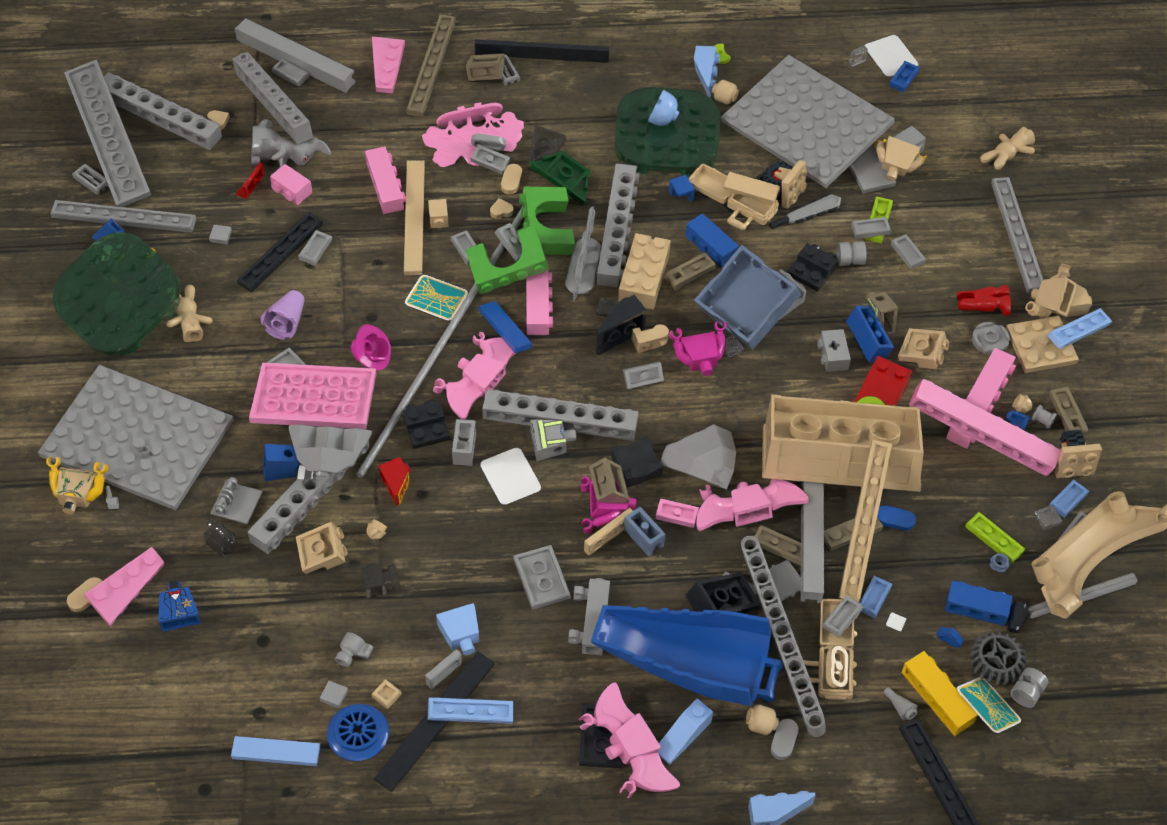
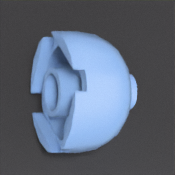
(664, 110)

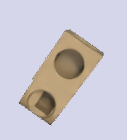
(650, 338)

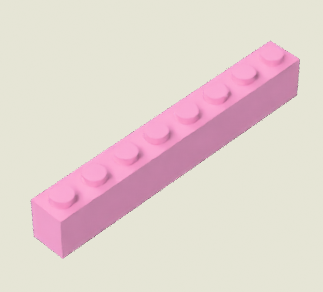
(985, 427)

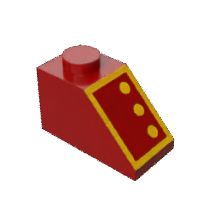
(395, 478)

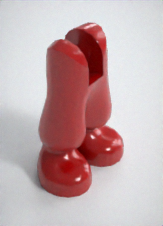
(985, 299)

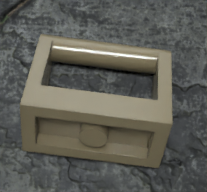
(485, 67)
(604, 482)

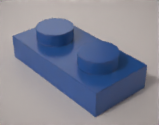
(904, 76)

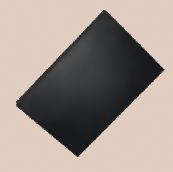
(593, 744)

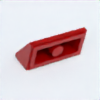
(251, 182)

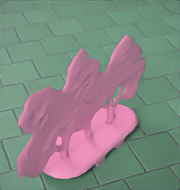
(459, 142)

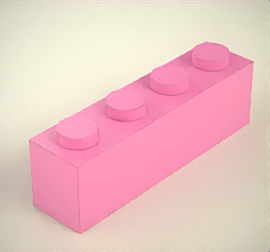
(384, 180)
(538, 304)

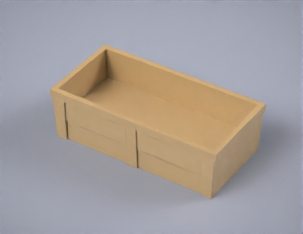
(833, 439)

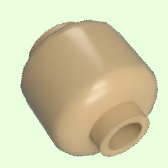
(725, 92)
(761, 719)

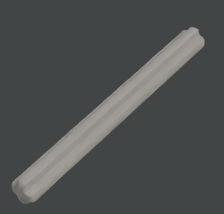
(1090, 593)

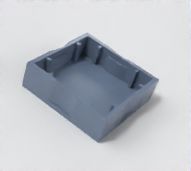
(747, 297)

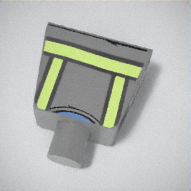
(550, 438)

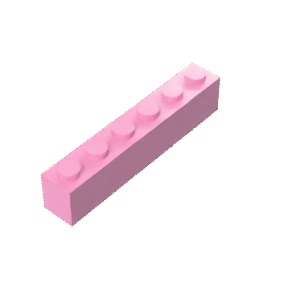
(986, 389)

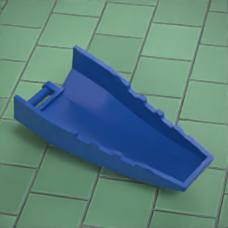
(701, 651)

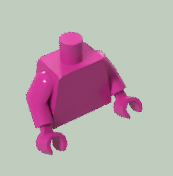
(700, 350)
(602, 512)

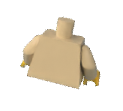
(898, 157)

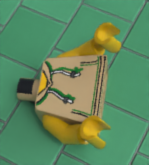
(76, 486)

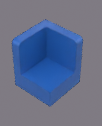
(681, 186)
(108, 228)

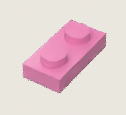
(677, 513)

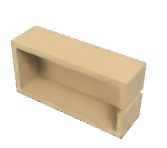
(645, 269)

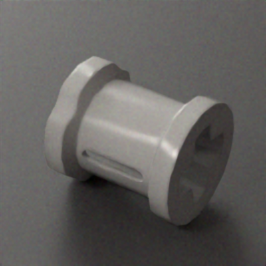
(1044, 416)

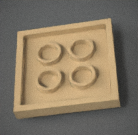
(1035, 348)

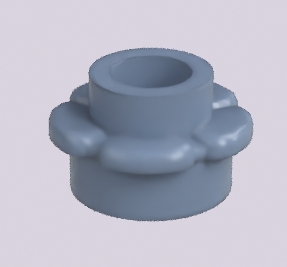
(999, 558)

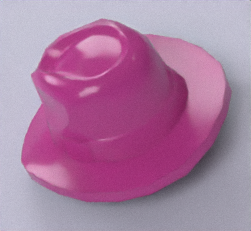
(371, 347)

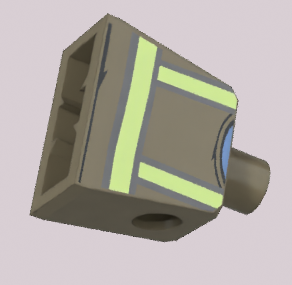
(884, 309)

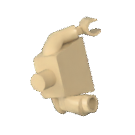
(1053, 295)

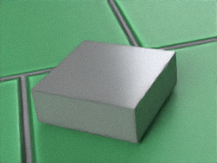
(220, 234)
(333, 694)

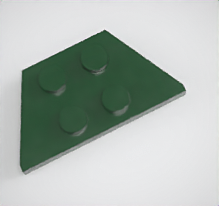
(564, 172)

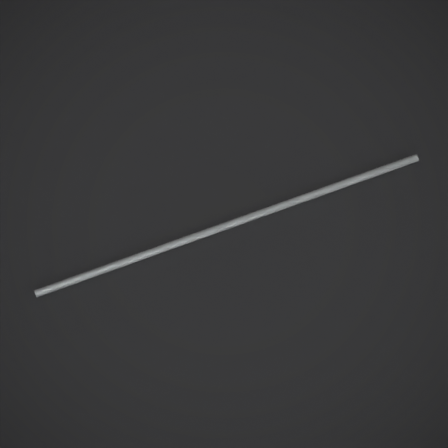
(430, 361)

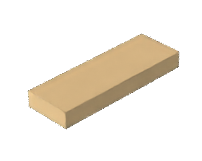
(751, 187)
(606, 533)

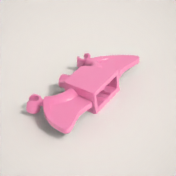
(478, 375)
(747, 503)
(631, 742)

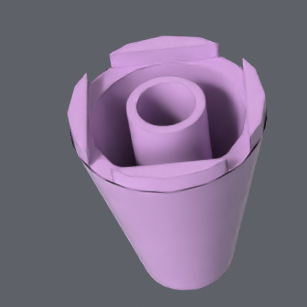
(284, 315)

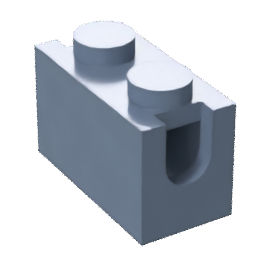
(644, 531)

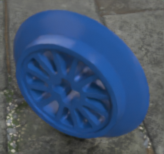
(364, 751)

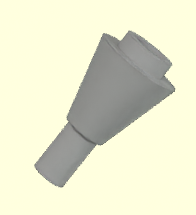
(904, 707)

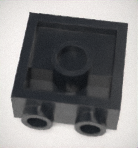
(813, 266)
(425, 424)

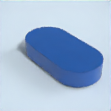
(896, 518)

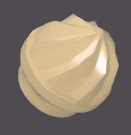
(1022, 403)
(376, 529)

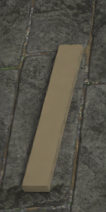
(431, 65)

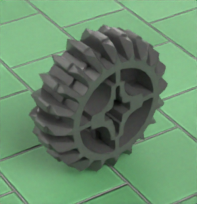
(994, 663)

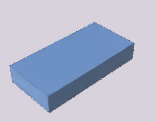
(1069, 498)
(875, 596)

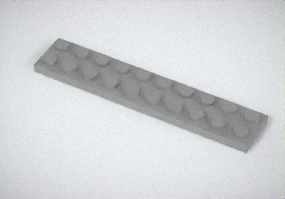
(107, 134)

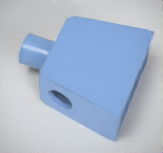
(460, 628)

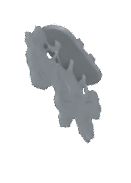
(584, 261)

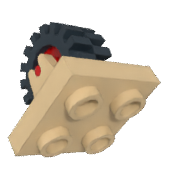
(791, 180)
(1076, 456)

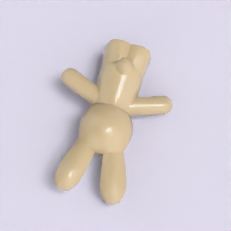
(1009, 147)
(188, 318)

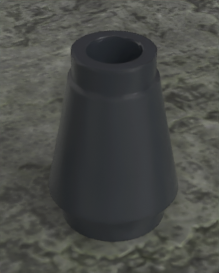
(1017, 616)

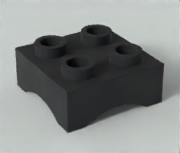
(637, 462)

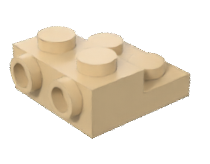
(924, 348)
(321, 548)

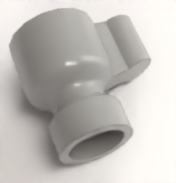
(352, 646)

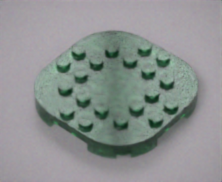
(672, 147)
(116, 293)

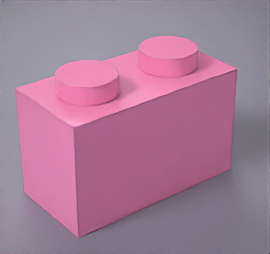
(291, 184)

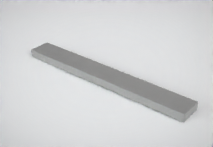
(123, 216)
(1017, 233)

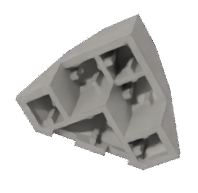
(327, 448)
(703, 455)

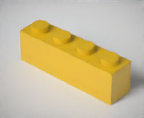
(939, 693)

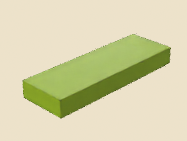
(880, 209)
(994, 537)

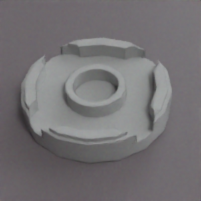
(990, 336)

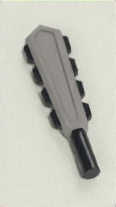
(827, 203)

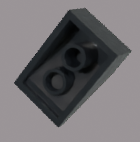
(619, 324)
(723, 594)

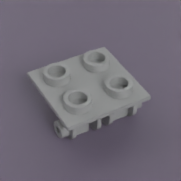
(236, 501)

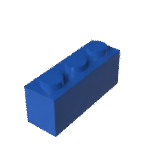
(711, 239)
(869, 333)
(978, 603)

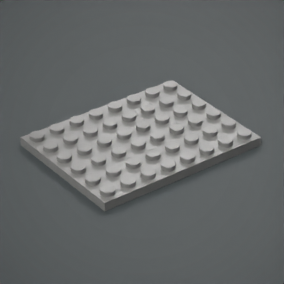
(807, 119)
(122, 413)

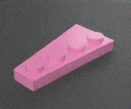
(387, 60)
(119, 589)

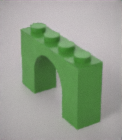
(547, 199)
(530, 263)

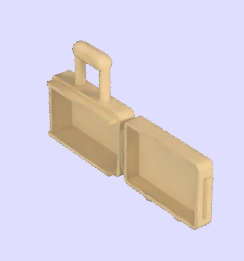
(711, 183)
(828, 641)

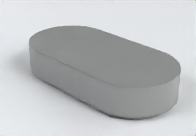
(489, 141)
(784, 739)

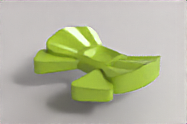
(724, 58)

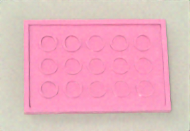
(313, 395)

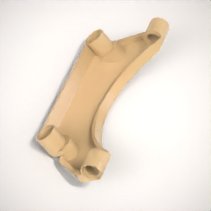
(1087, 544)

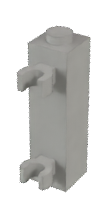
(596, 597)

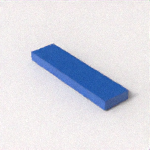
(505, 327)

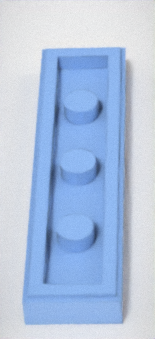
(1079, 328)
(470, 710)
(275, 751)

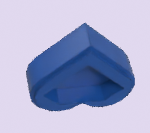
(1017, 419)
(950, 636)

